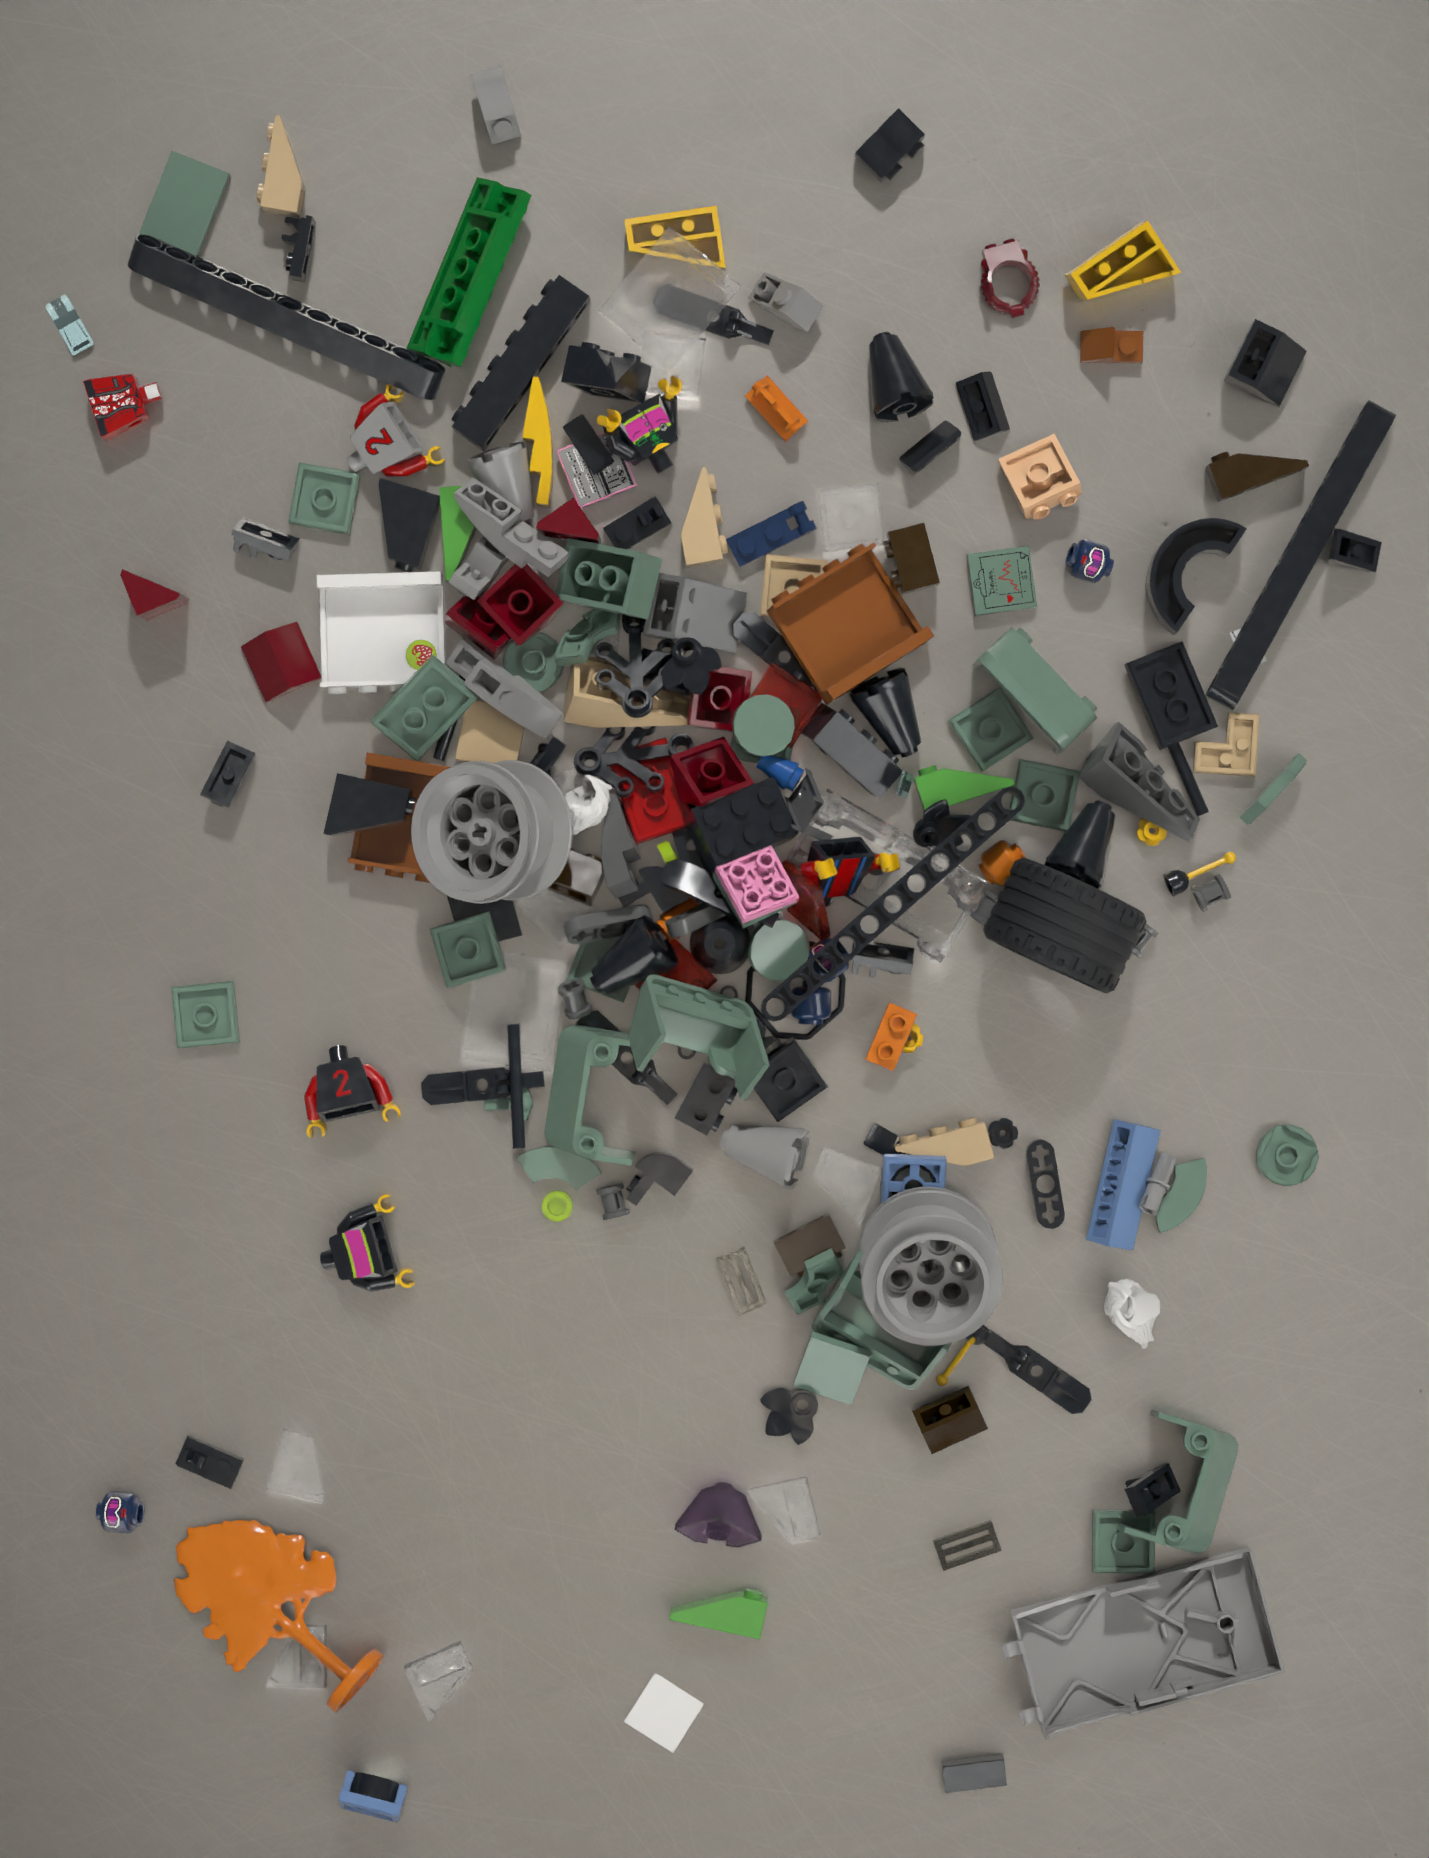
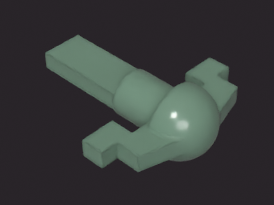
(505, 1104)

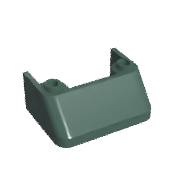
(1037, 688)
(700, 1022)
(576, 1052)
(848, 1320)
(1197, 1528)

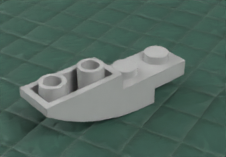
(503, 528)
(502, 690)

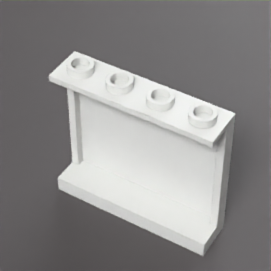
(372, 622)

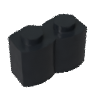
(890, 146)

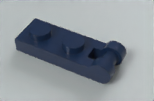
(770, 534)

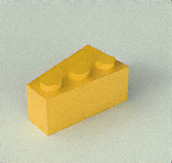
(696, 225)
(1124, 263)

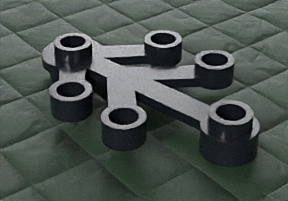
(635, 670)
(627, 758)

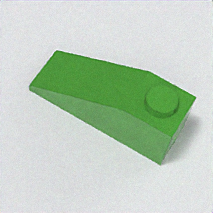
(456, 531)
(955, 785)
(732, 1613)

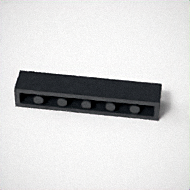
(522, 360)

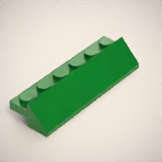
(469, 272)

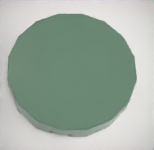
(534, 661)
(763, 725)
(778, 950)
(1287, 1155)

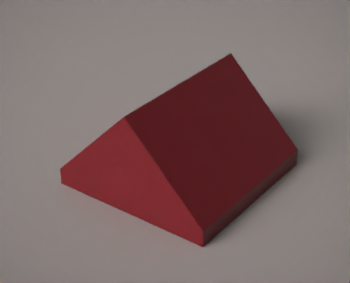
(568, 522)
(149, 597)
(521, 603)
(473, 621)
(281, 661)
(718, 703)
(708, 772)

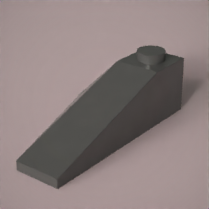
(1127, 778)

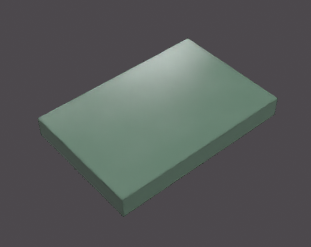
(185, 203)
(424, 708)

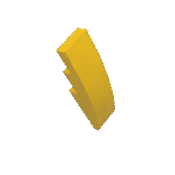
(538, 431)

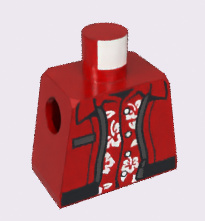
(120, 403)

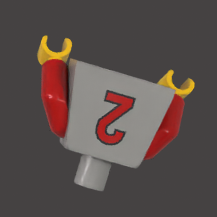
(386, 440)

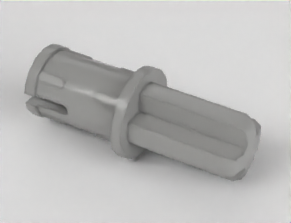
(1157, 1184)

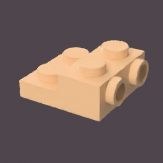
(1041, 477)

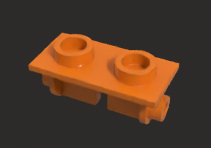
(776, 408)
(891, 1036)

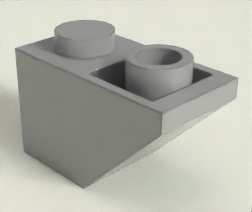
(786, 301)

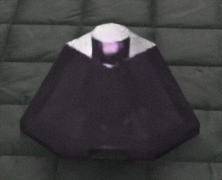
(720, 1515)

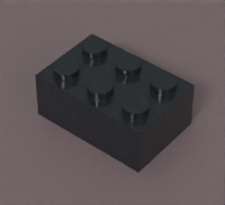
(740, 824)

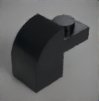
(664, 896)
(663, 1169)

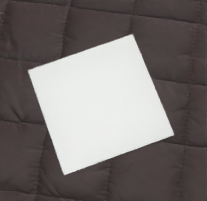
(664, 1712)

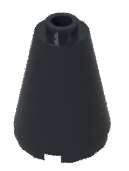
(896, 380)
(890, 710)
(1085, 845)
(634, 958)
(723, 960)

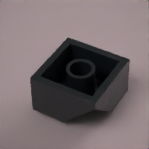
(604, 375)

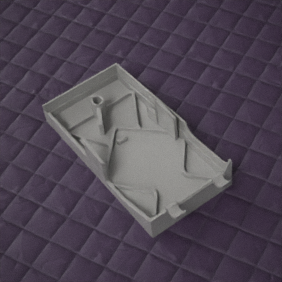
(1145, 1642)

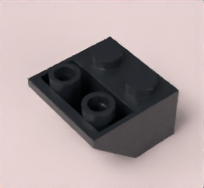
(1265, 363)

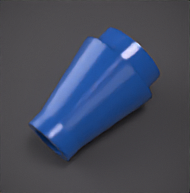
(784, 771)

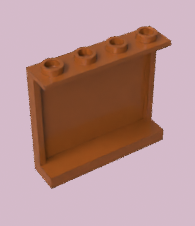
(847, 623)
(391, 844)

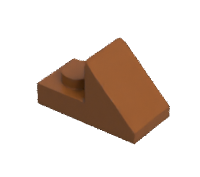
(1111, 346)

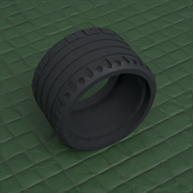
(1065, 925)

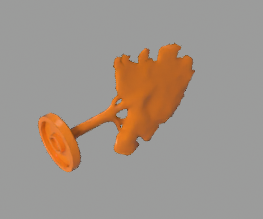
(245, 1579)

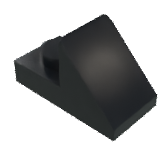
(1354, 551)
(1151, 1489)

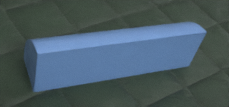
(1122, 1184)

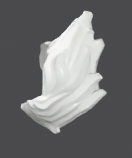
(588, 803)
(1132, 1310)

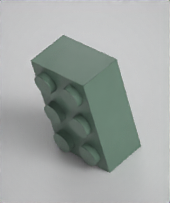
(608, 578)

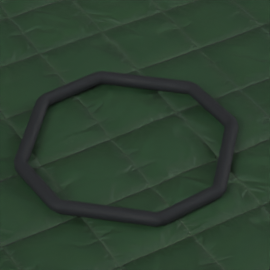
(782, 1035)

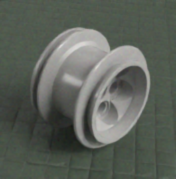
(461, 828)
(919, 1218)

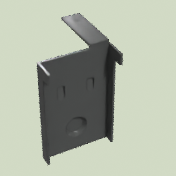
(804, 805)

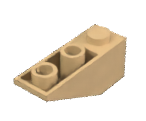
(283, 183)
(700, 531)
(960, 1145)

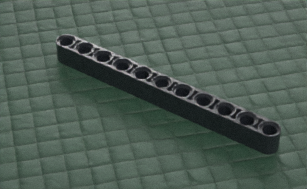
(286, 317)
(1300, 555)
(906, 896)

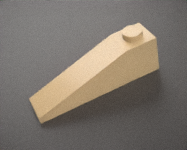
(597, 708)

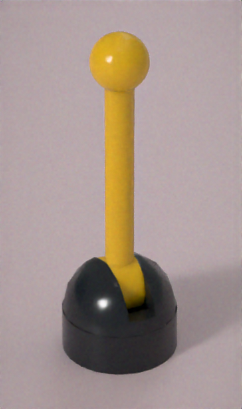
(1178, 881)
(975, 1338)

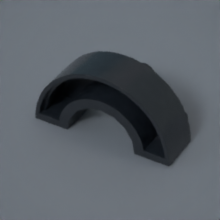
(1169, 560)

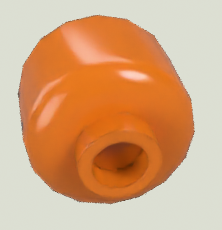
(999, 860)

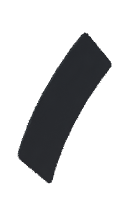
(588, 444)
(882, 1140)

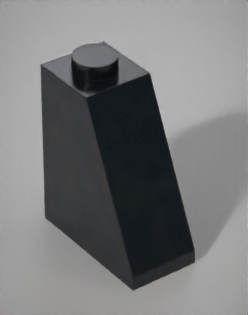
(408, 522)
(365, 805)

